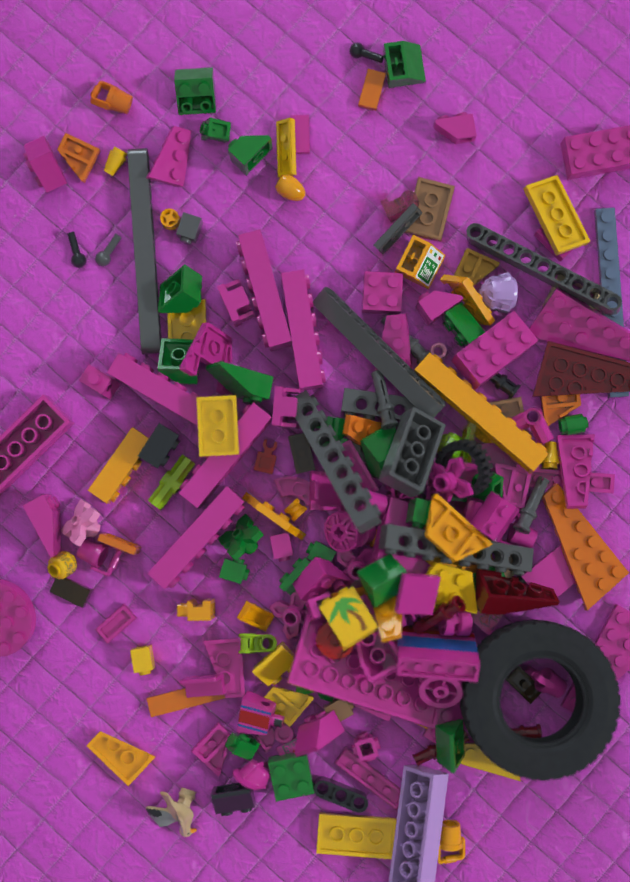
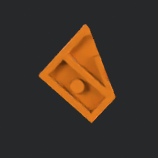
(78, 155)

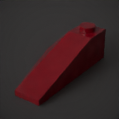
(503, 595)

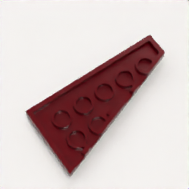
(577, 372)

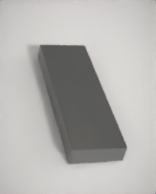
(398, 228)

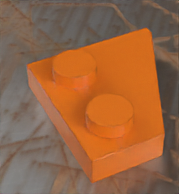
(558, 406)

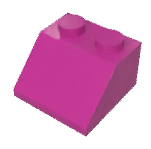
(435, 304)
(494, 516)
(317, 732)

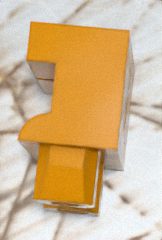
(196, 611)

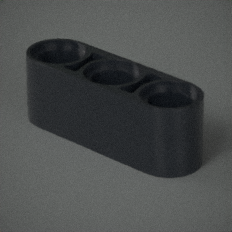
(347, 801)

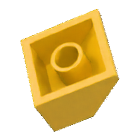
(274, 665)

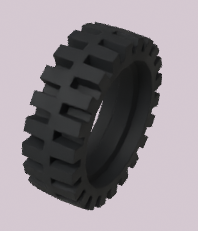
(479, 457)

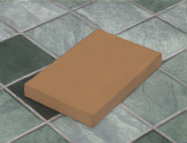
(435, 204)

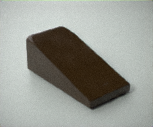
(71, 591)
(523, 684)

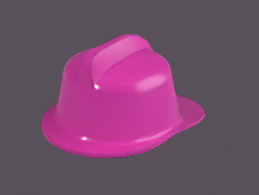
(253, 775)

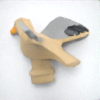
(176, 811)

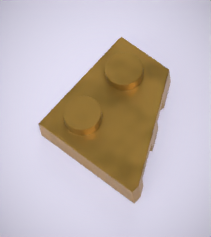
(475, 266)

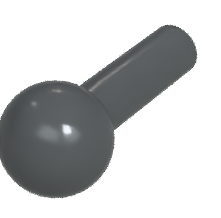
(103, 257)

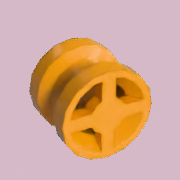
(168, 216)
(295, 509)

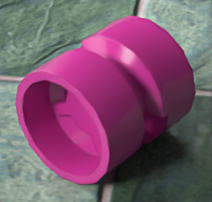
(460, 625)

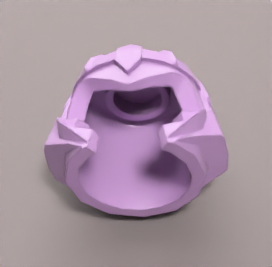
(500, 292)

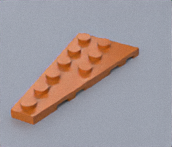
(585, 552)

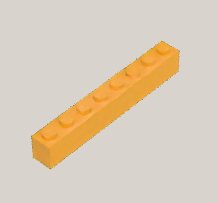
(478, 411)

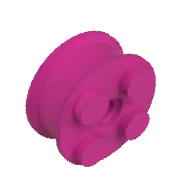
(440, 692)

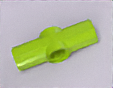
(171, 482)

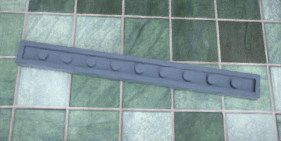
(609, 265)

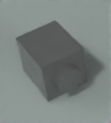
(189, 228)

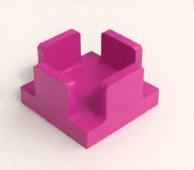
(236, 302)
(285, 407)
(322, 493)

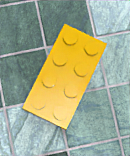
(556, 215)
(355, 835)

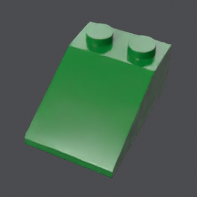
(242, 382)

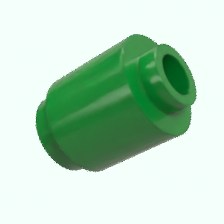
(573, 424)

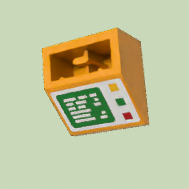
(420, 262)

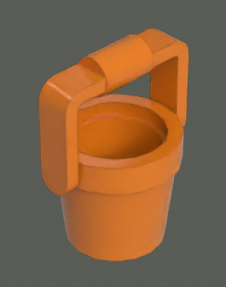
(116, 99)

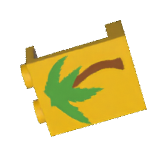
(348, 617)

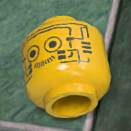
(62, 565)

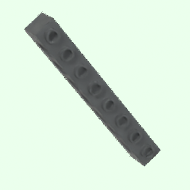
(370, 514)
(521, 556)

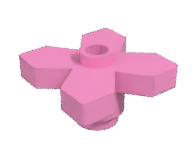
(82, 524)

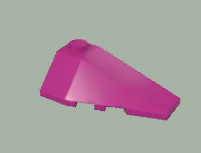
(375, 657)

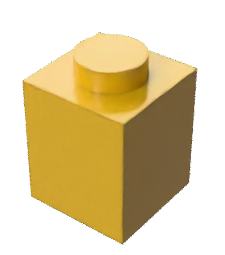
(142, 659)

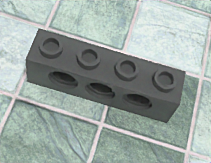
(351, 396)

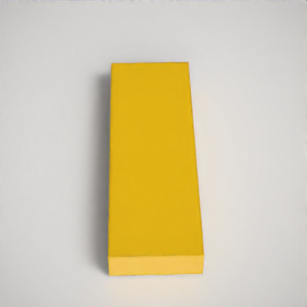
(286, 147)

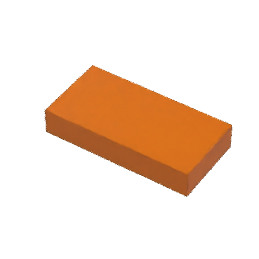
(372, 89)

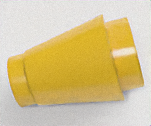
(115, 160)
(552, 460)

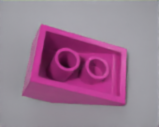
(47, 521)

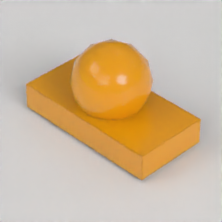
(255, 616)

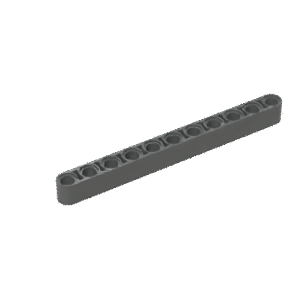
(144, 251)

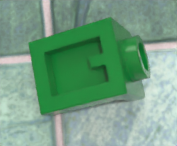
(215, 130)

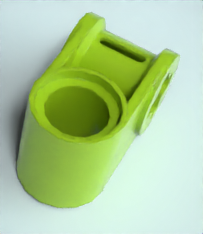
(253, 643)

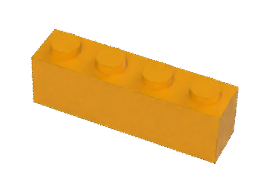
(119, 467)

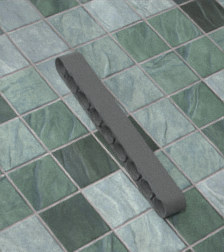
(549, 276)
(378, 352)

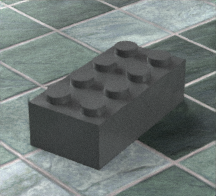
(412, 452)

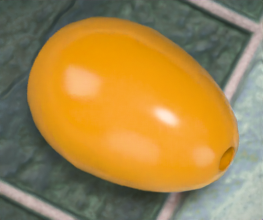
(290, 188)

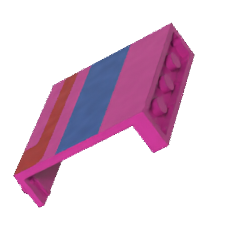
(437, 655)

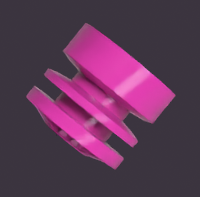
(343, 534)

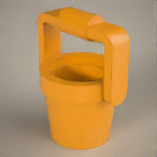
(451, 841)

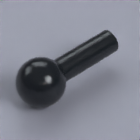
(357, 51)
(78, 259)

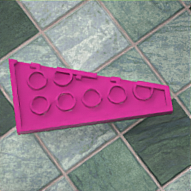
(579, 326)

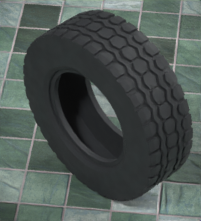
(594, 710)

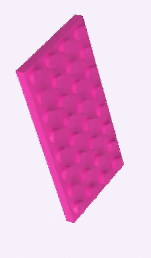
(347, 681)

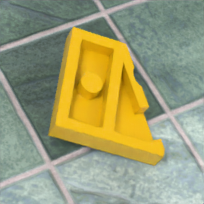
(288, 703)

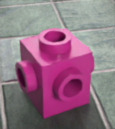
(366, 754)

